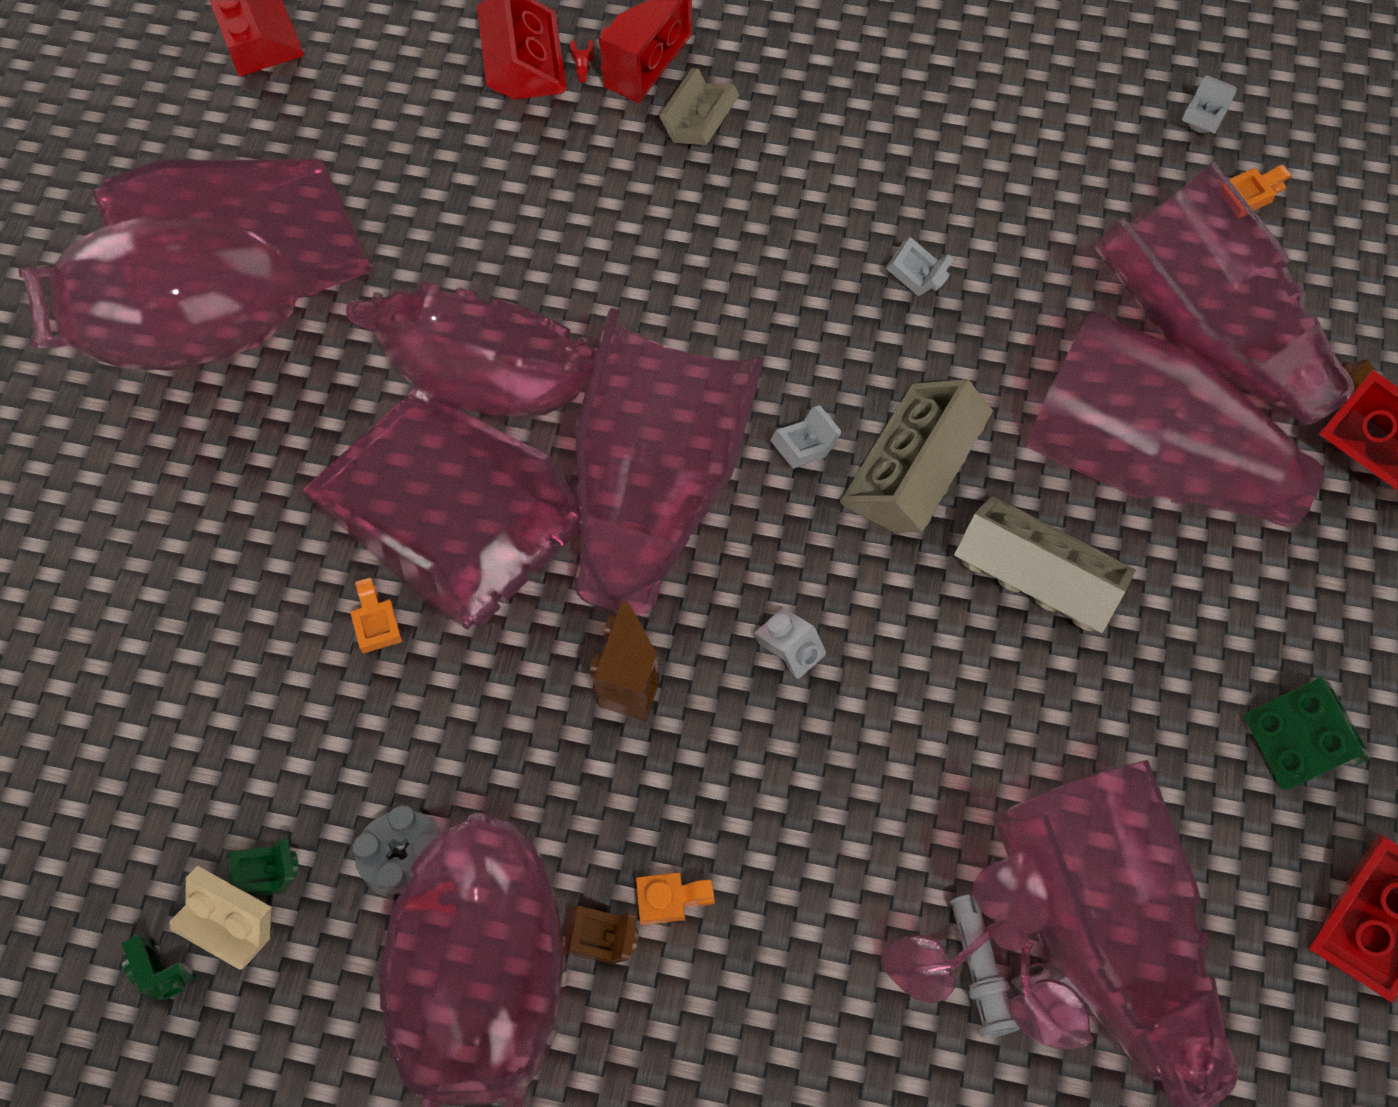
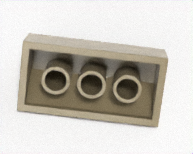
(918, 455)
(1044, 564)

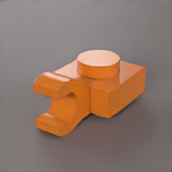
(1261, 189)
(375, 621)
(664, 897)

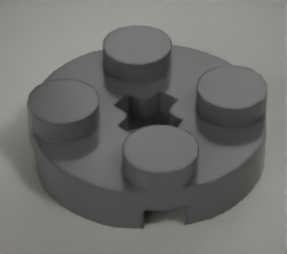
(379, 839)

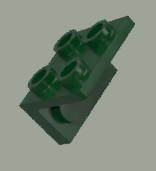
(1306, 734)

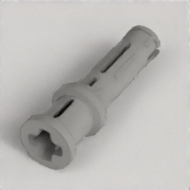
(987, 986)

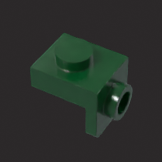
(263, 869)
(145, 969)

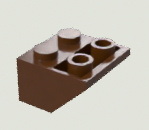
(628, 667)

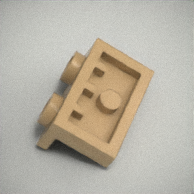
(222, 919)

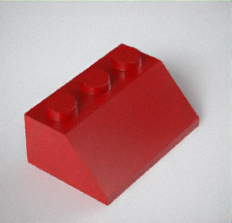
(257, 33)
(521, 48)
(1369, 427)

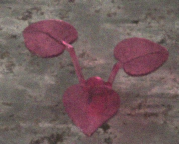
(1020, 905)

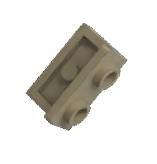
(697, 109)

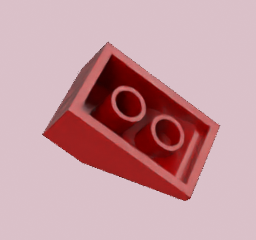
(643, 45)
(1363, 922)

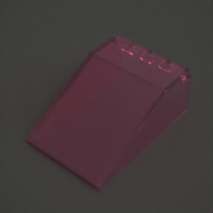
(279, 200)
(449, 505)

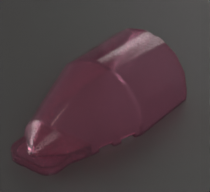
(1224, 293)
(1169, 428)
(651, 458)
(1128, 925)

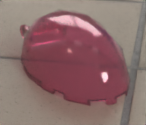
(163, 293)
(477, 352)
(473, 968)

